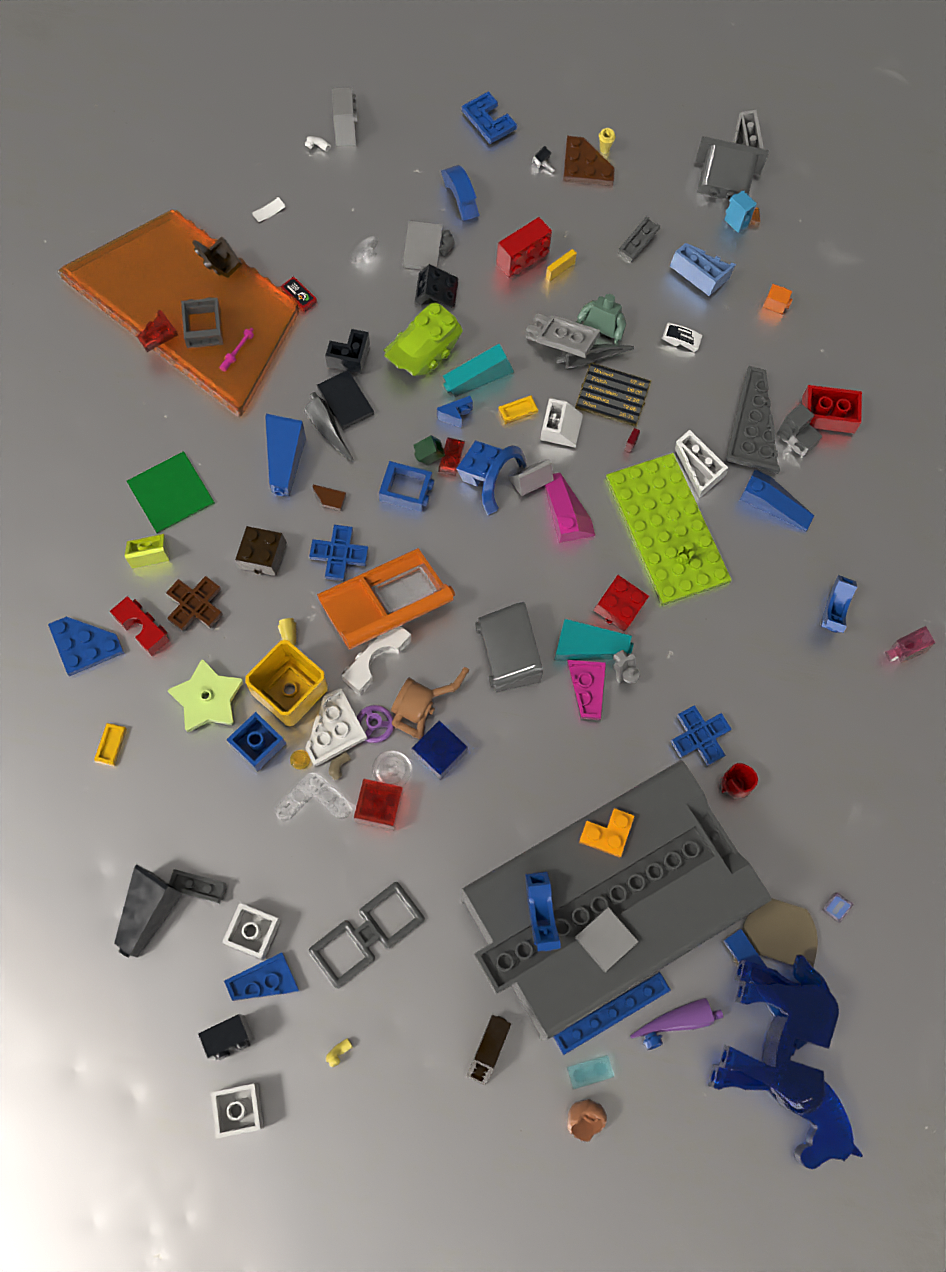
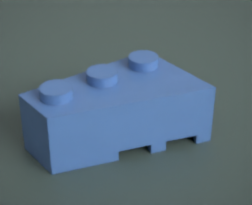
(701, 269)

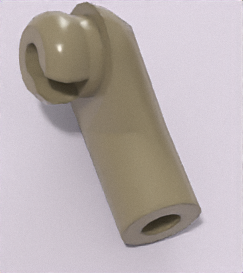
(335, 765)

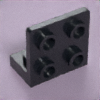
(436, 285)

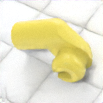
(339, 1049)

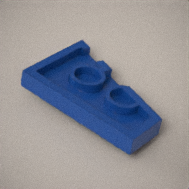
(263, 980)

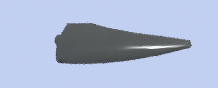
(597, 353)
(324, 421)

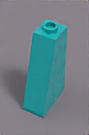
(478, 371)
(589, 642)

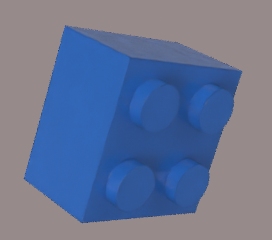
(256, 741)

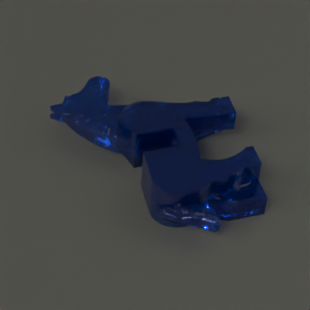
(804, 1014)

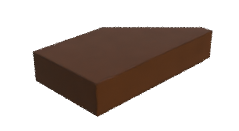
(329, 497)

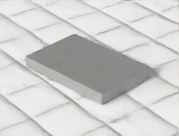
(422, 245)

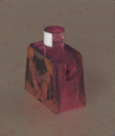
(911, 645)

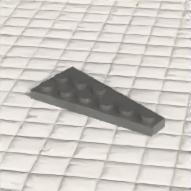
(753, 430)

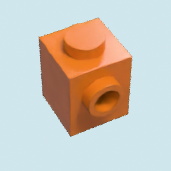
(778, 299)

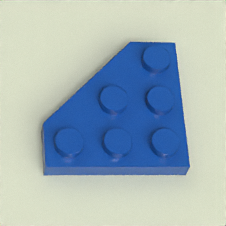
(83, 644)

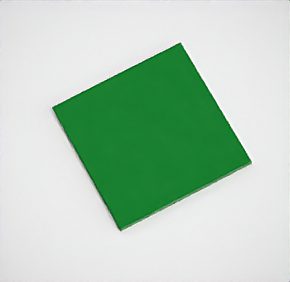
(170, 492)

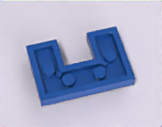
(477, 113)

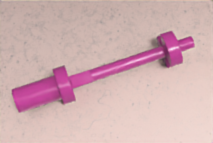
(230, 358)

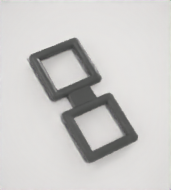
(366, 935)

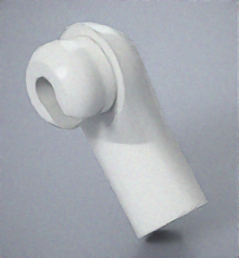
(311, 140)

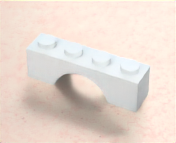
(358, 674)

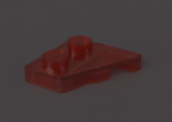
(156, 332)

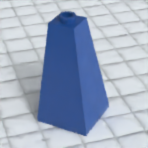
(284, 449)

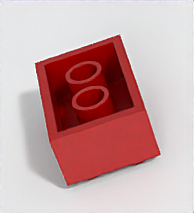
(524, 247)
(833, 408)

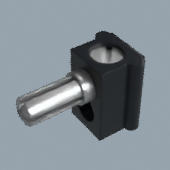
(541, 158)

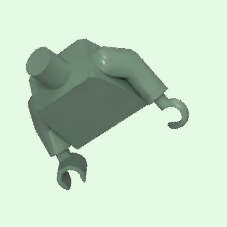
(605, 316)

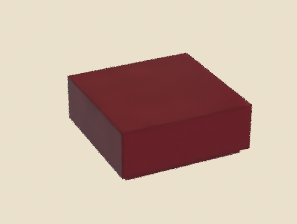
(632, 440)

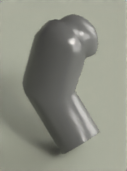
(448, 242)

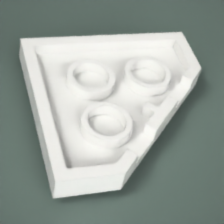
(334, 729)

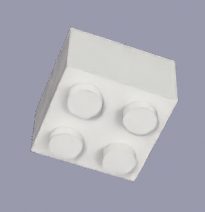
(251, 931)
(237, 1110)

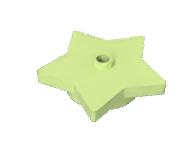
(213, 709)

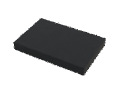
(345, 399)

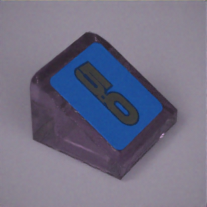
(837, 907)

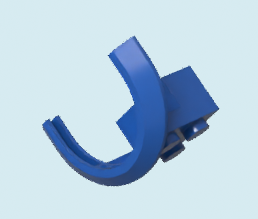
(484, 464)

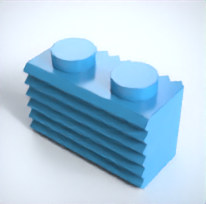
(740, 211)

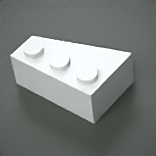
(699, 463)

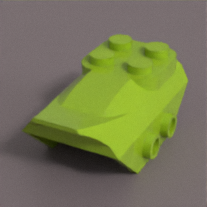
(425, 341)

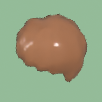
(586, 1119)

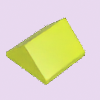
(146, 551)

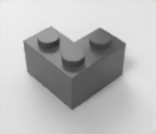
(798, 431)

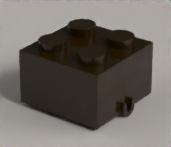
(261, 551)

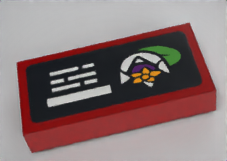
(300, 293)

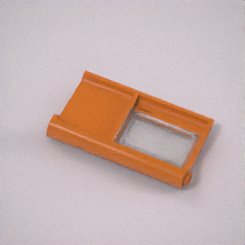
(384, 598)

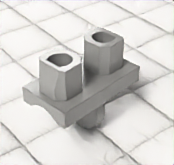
(625, 667)

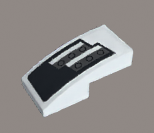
(681, 335)

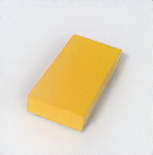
(561, 265)
(518, 409)
(110, 744)

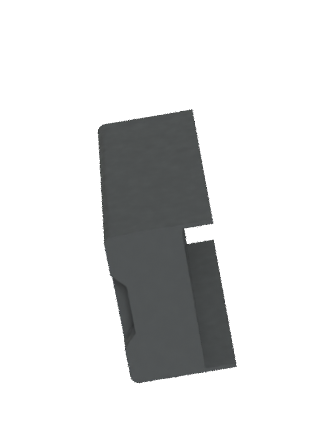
(668, 888)

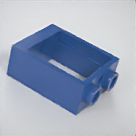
(401, 500)

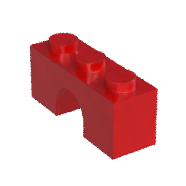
(130, 613)

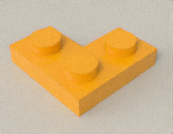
(611, 838)

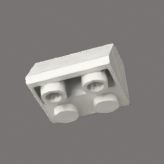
(561, 423)

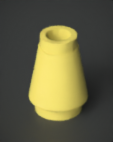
(606, 139)
(287, 629)

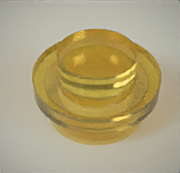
(300, 759)

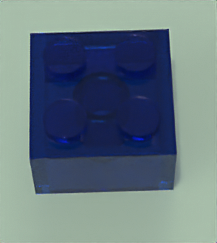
(439, 750)

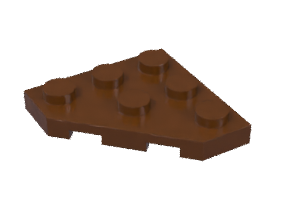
(586, 164)

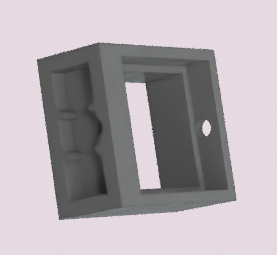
(203, 337)

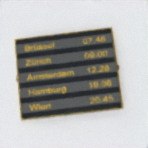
(613, 394)

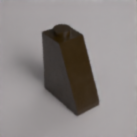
(489, 1049)

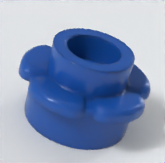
(652, 1041)

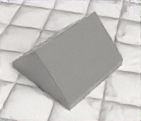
(532, 477)

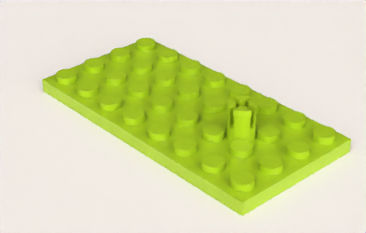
(668, 529)

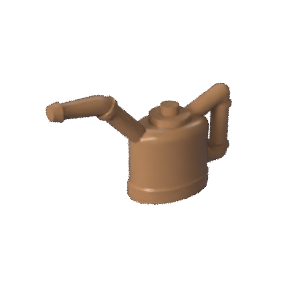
(416, 703)

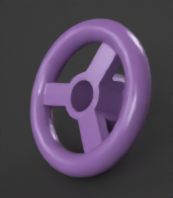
(374, 716)

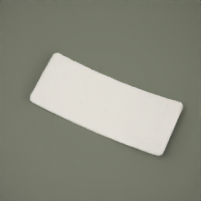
(269, 210)

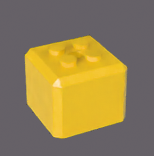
(285, 667)

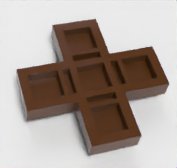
(194, 603)

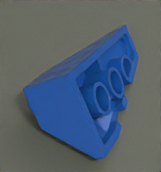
(773, 499)

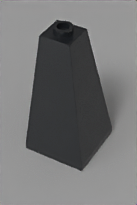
(144, 910)

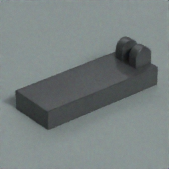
(638, 239)
(198, 886)

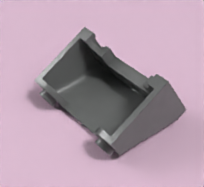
(510, 647)

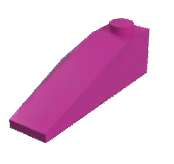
(567, 512)

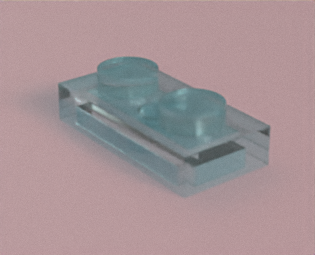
(590, 1072)

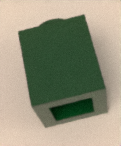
(428, 450)

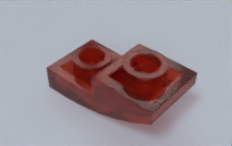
(453, 452)

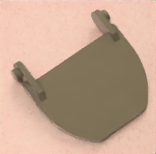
(782, 932)

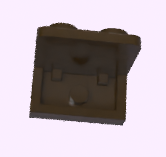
(218, 257)

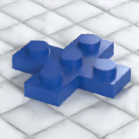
(338, 552)
(701, 735)

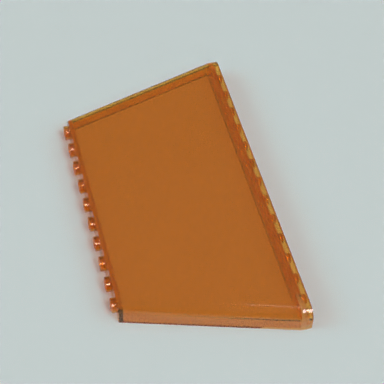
(157, 270)

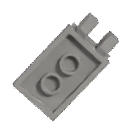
(563, 334)

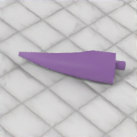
(686, 1017)

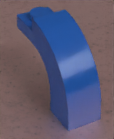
(461, 186)
(837, 604)
(541, 911)

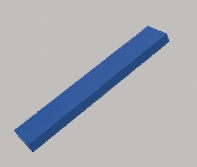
(743, 950)
(611, 1013)

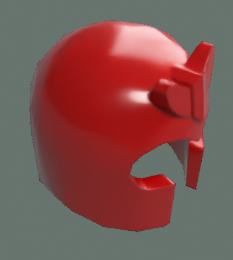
(739, 780)

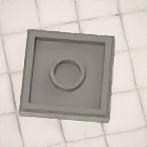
(606, 939)

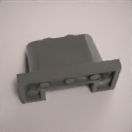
(728, 167)

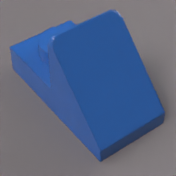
(451, 412)

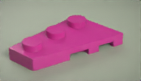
(588, 684)

